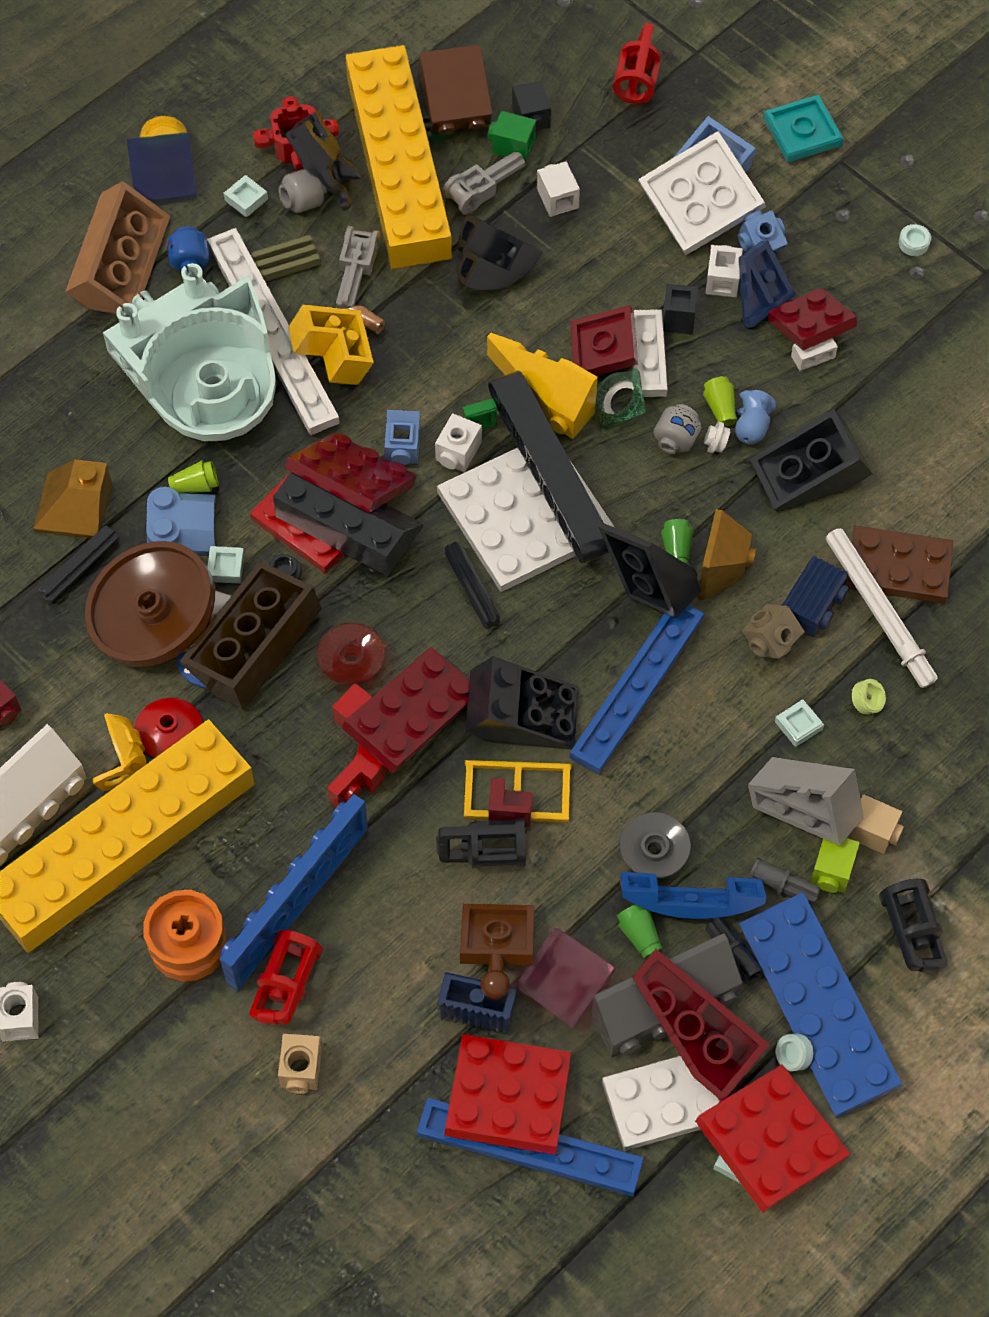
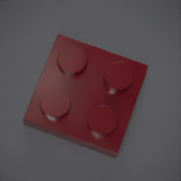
(812, 319)
(605, 341)

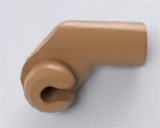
(370, 319)

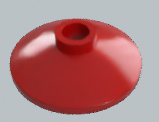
(159, 738)

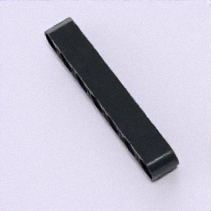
(549, 465)

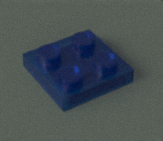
(162, 166)

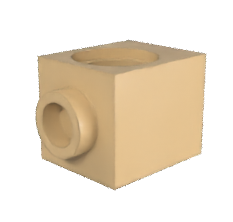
(295, 1048)

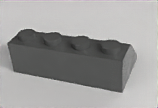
(625, 1016)

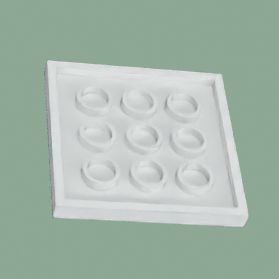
(508, 519)

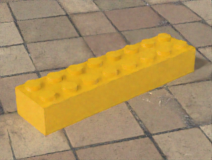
(398, 157)
(120, 834)

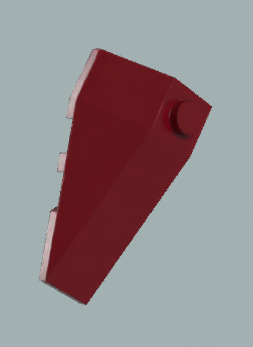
(704, 1032)

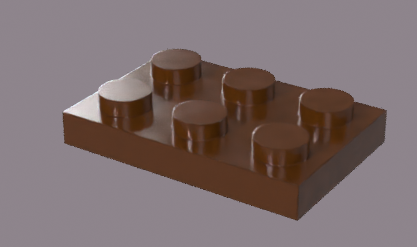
(905, 563)

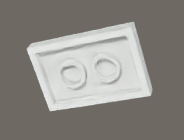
(656, 1102)

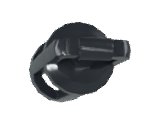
(472, 843)
(919, 935)

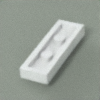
(651, 352)

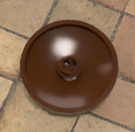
(150, 604)

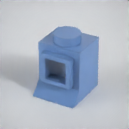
(402, 450)

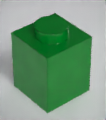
(512, 134)

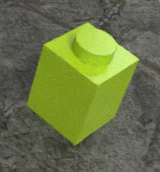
(834, 865)

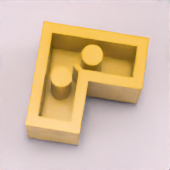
(336, 336)

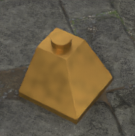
(74, 499)
(726, 555)

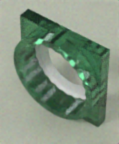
(609, 387)

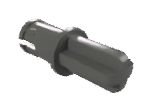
(783, 880)

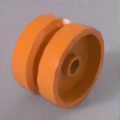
(185, 935)

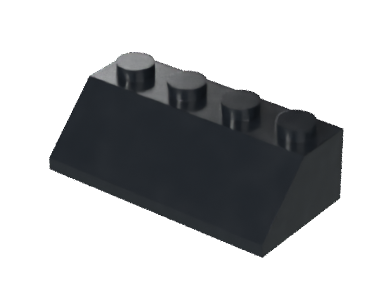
(371, 538)

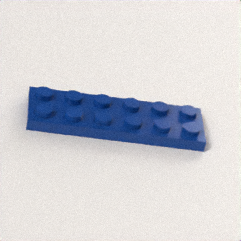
(288, 900)
(821, 1004)

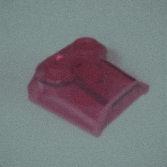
(565, 977)

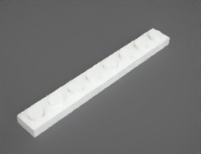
(292, 369)

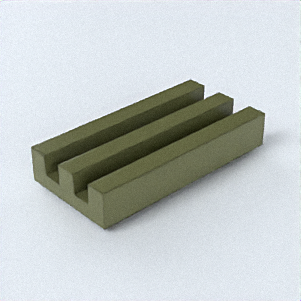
(283, 255)

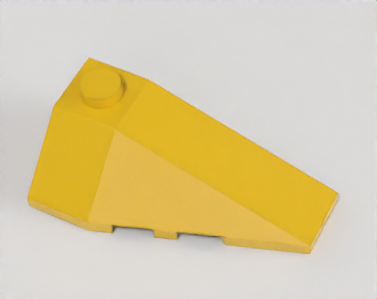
(560, 387)

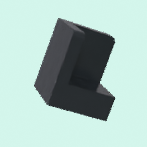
(679, 309)

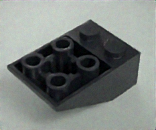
(520, 706)

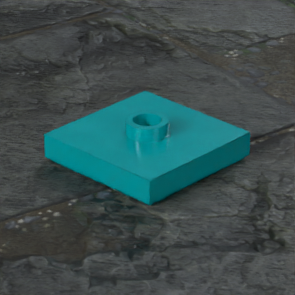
(803, 128)

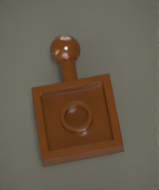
(498, 938)

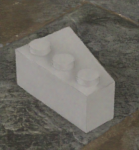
(809, 797)

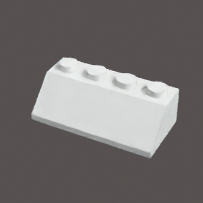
(34, 787)

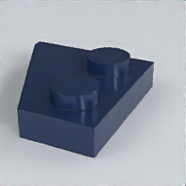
(761, 283)

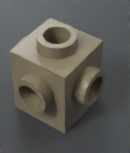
(772, 631)

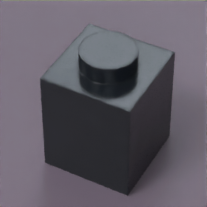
(532, 102)

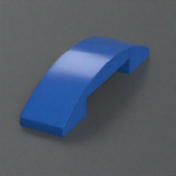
(692, 903)

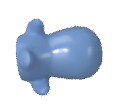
(754, 416)

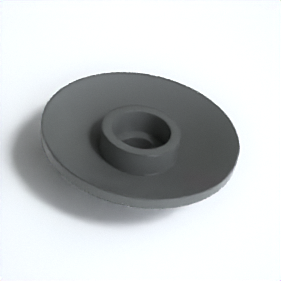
(658, 831)

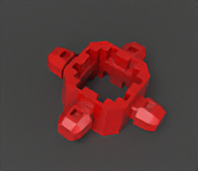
(285, 118)

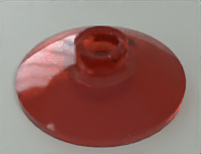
(347, 641)

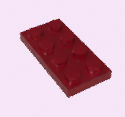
(410, 710)

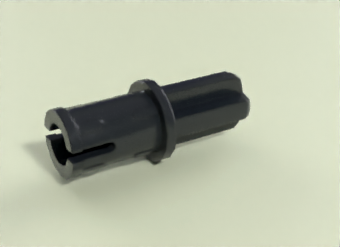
(745, 962)

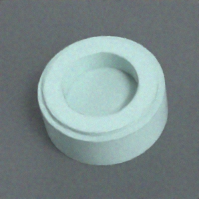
(914, 240)
(794, 1052)

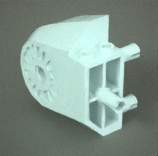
(198, 356)

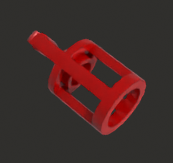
(640, 59)
(279, 987)

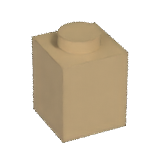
(878, 826)

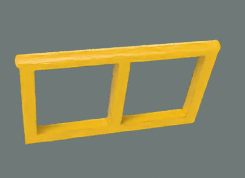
(518, 767)

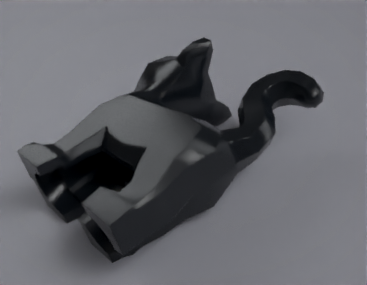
(322, 157)

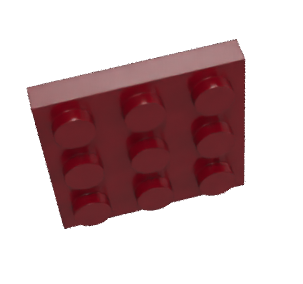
(351, 472)

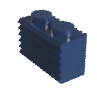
(816, 594)
(465, 1002)

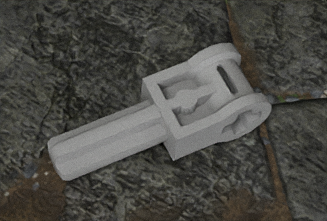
(478, 186)
(356, 260)

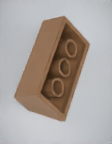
(117, 250)

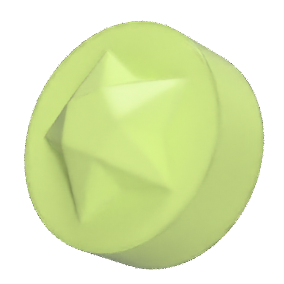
(868, 696)

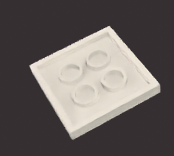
(701, 193)

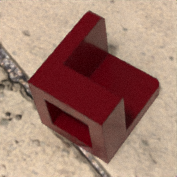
(508, 804)

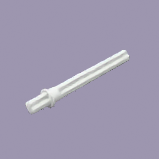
(881, 608)

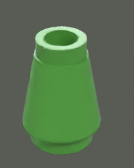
(678, 538)
(639, 929)

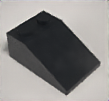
(811, 463)
(650, 572)

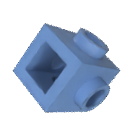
(762, 228)

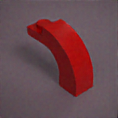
(365, 768)

